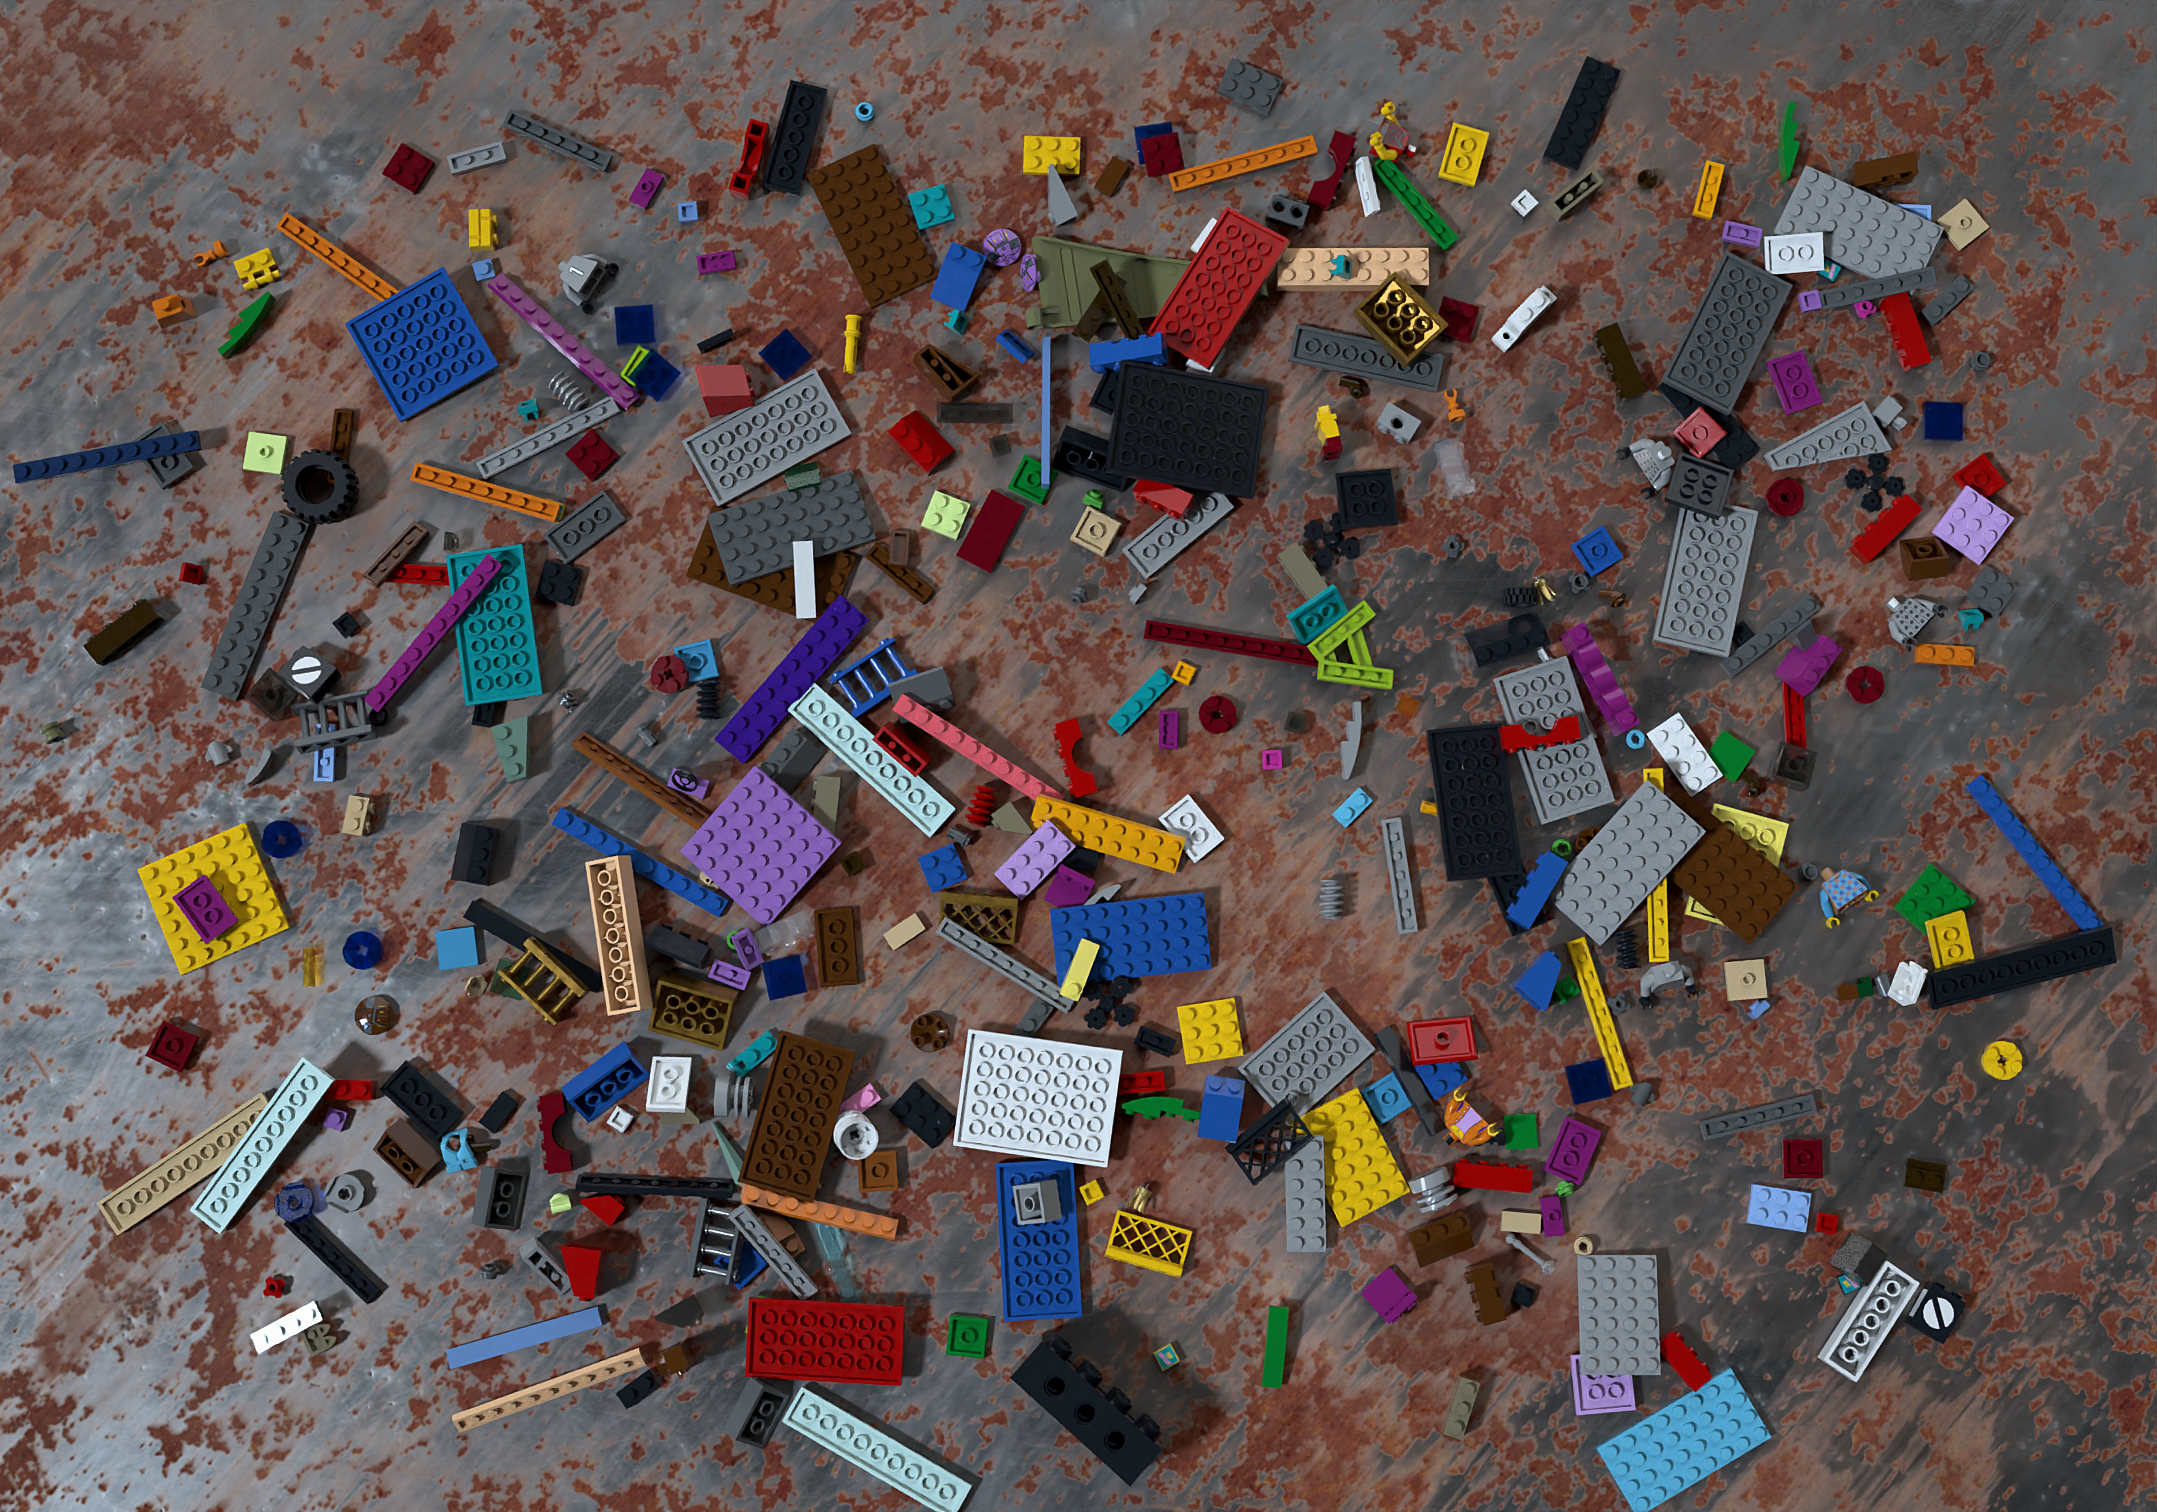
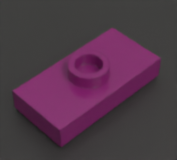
(646, 188)
(716, 262)
(1168, 729)
(1551, 1216)

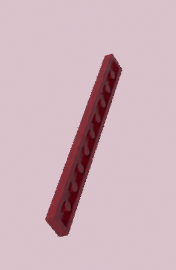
(1229, 643)

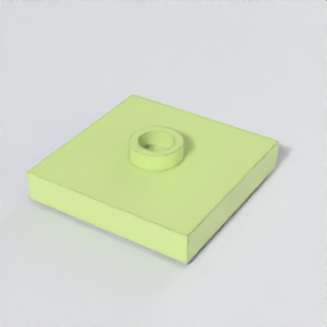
(265, 453)

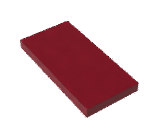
(990, 531)

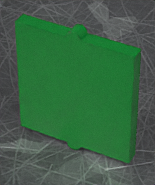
(1520, 1131)

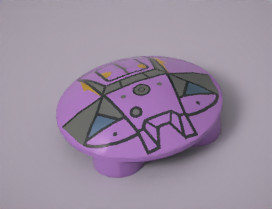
(1002, 247)
(1028, 272)

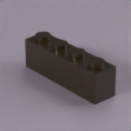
(1619, 363)
(123, 631)

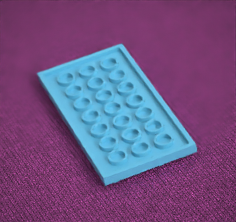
(1683, 1442)

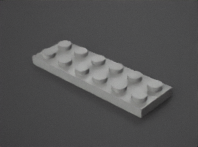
(1171, 536)
(1305, 1196)

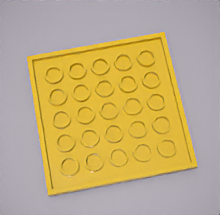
(240, 878)

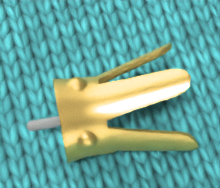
(1541, 585)
(1140, 1198)

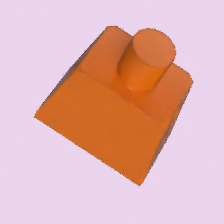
(171, 310)

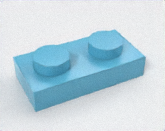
(1352, 807)

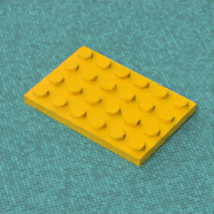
(1356, 1158)

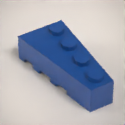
(1145, 350)

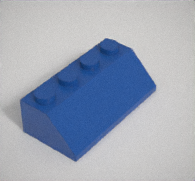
(605, 1081)

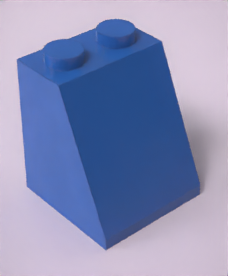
(1538, 980)

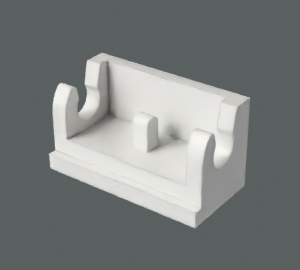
(1907, 983)

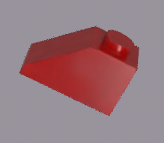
(606, 1207)

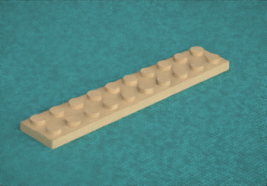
(180, 1168)

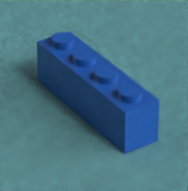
(1537, 889)

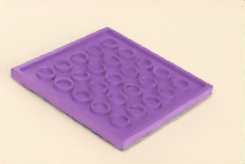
(761, 846)

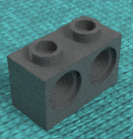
(1285, 217)

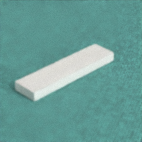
(804, 579)

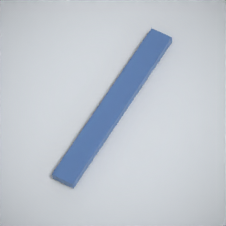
(1045, 438)
(524, 1337)

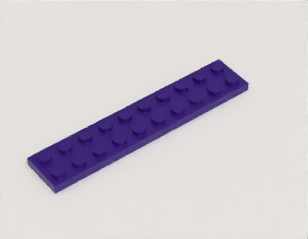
(791, 679)

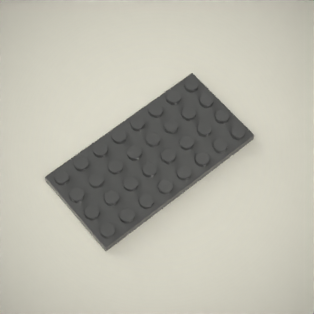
(1726, 333)
(760, 534)

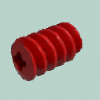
(980, 806)

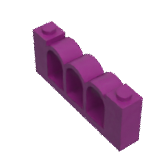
(1599, 679)

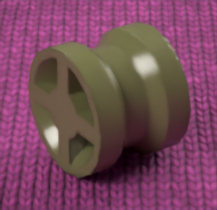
(52, 732)

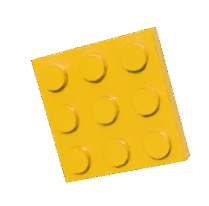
(1210, 1031)

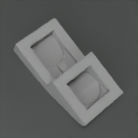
(254, 773)
(1107, 893)

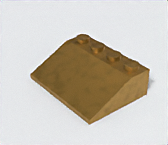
(1399, 319)
(692, 1010)

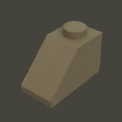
(1010, 820)
(689, 1117)

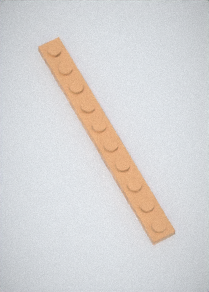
(549, 1390)

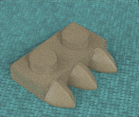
(315, 1338)

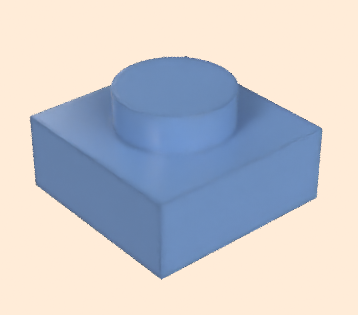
(688, 212)
(484, 270)
(1757, 1008)

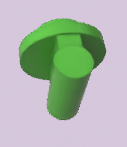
(1094, 498)

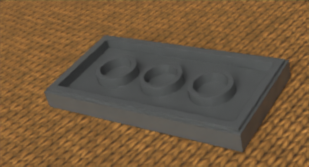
(584, 527)

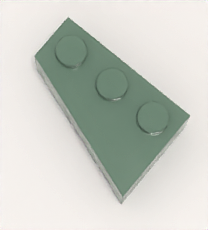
(514, 748)

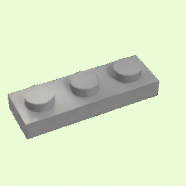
(477, 158)

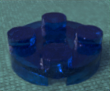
(292, 841)
(372, 956)
(286, 1196)

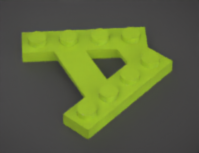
(1362, 671)

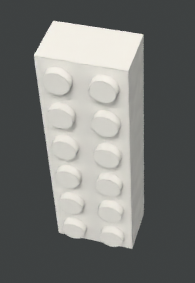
(1868, 1321)

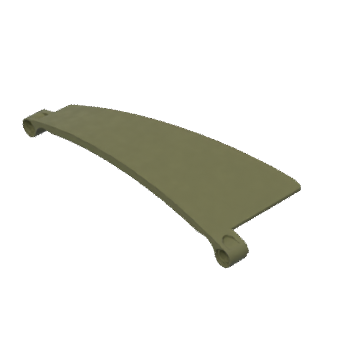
(1070, 287)

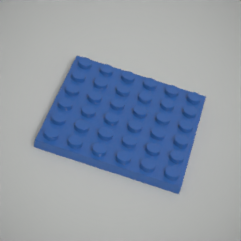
(422, 344)

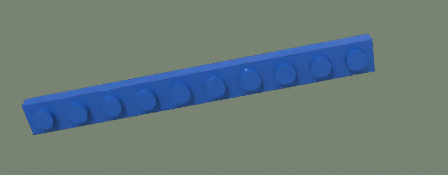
(2033, 854)
(640, 862)

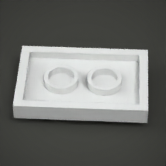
(1794, 253)
(1189, 821)
(669, 1084)

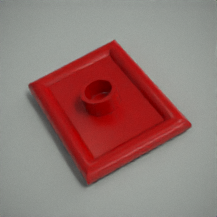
(1442, 1041)

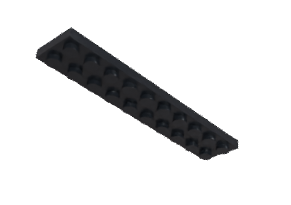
(2020, 967)

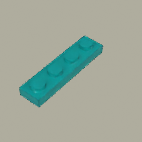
(1140, 701)

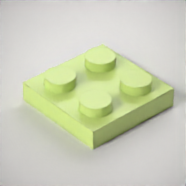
(945, 515)

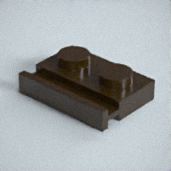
(1924, 1175)

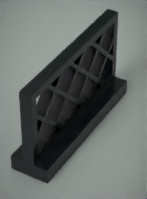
(1258, 1130)

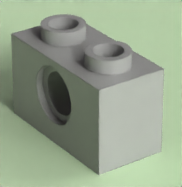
(1392, 413)

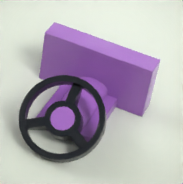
(688, 783)

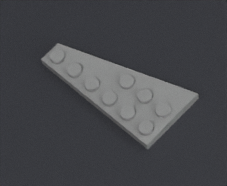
(1839, 438)

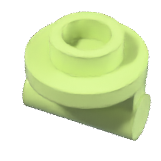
(560, 1203)

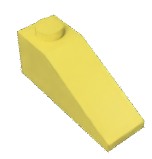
(1079, 970)

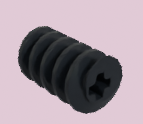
(707, 700)
(1627, 949)

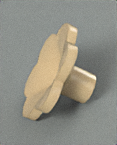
(709, 885)
(476, 986)

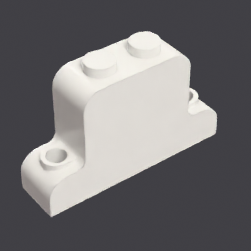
(1524, 317)

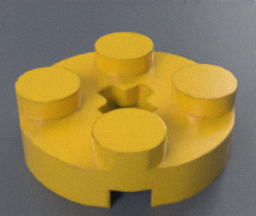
(2013, 1060)

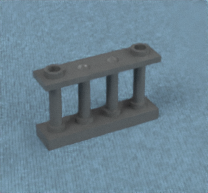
(338, 738)
(700, 1247)

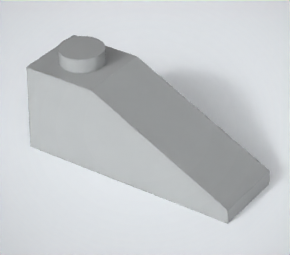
(1059, 203)
(545, 1265)

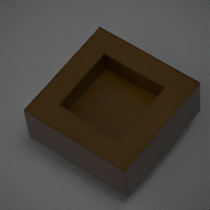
(852, 863)

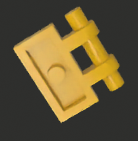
(255, 264)

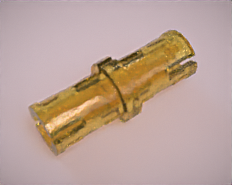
(309, 967)

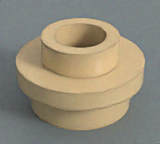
(1589, 1246)

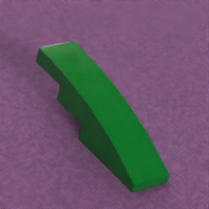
(1786, 145)
(251, 320)
(1275, 1346)

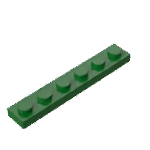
(1414, 203)

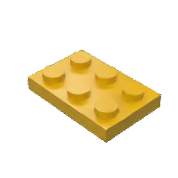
(1048, 150)
(1463, 155)
(1949, 939)

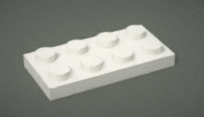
(1684, 754)

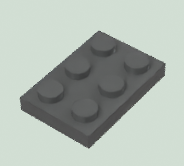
(1249, 86)
(166, 469)

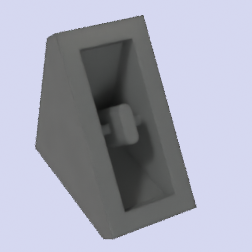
(1803, 635)

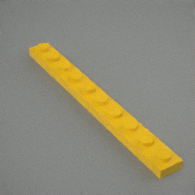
(1658, 896)

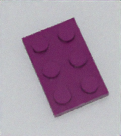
(1794, 382)
(205, 909)
(1572, 1150)

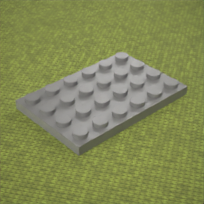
(1307, 1056)
(1618, 1315)

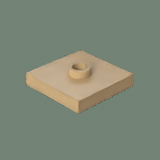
(1962, 224)
(1095, 531)
(1745, 980)

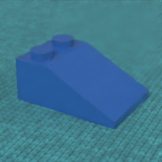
(958, 277)
(1221, 1108)

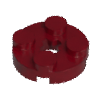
(1795, 498)
(659, 674)
(1873, 678)
(1207, 719)

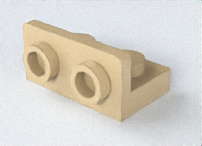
(358, 816)

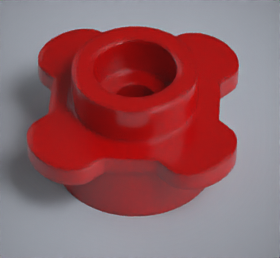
(279, 1284)

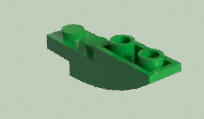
(1152, 1107)

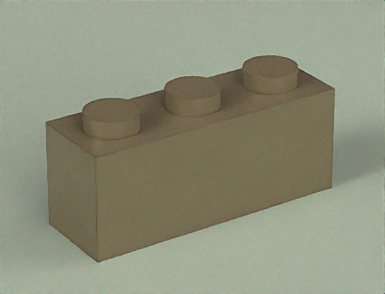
(1574, 194)
(1302, 571)
(827, 801)
(1460, 1407)

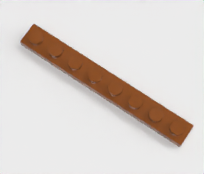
(640, 780)

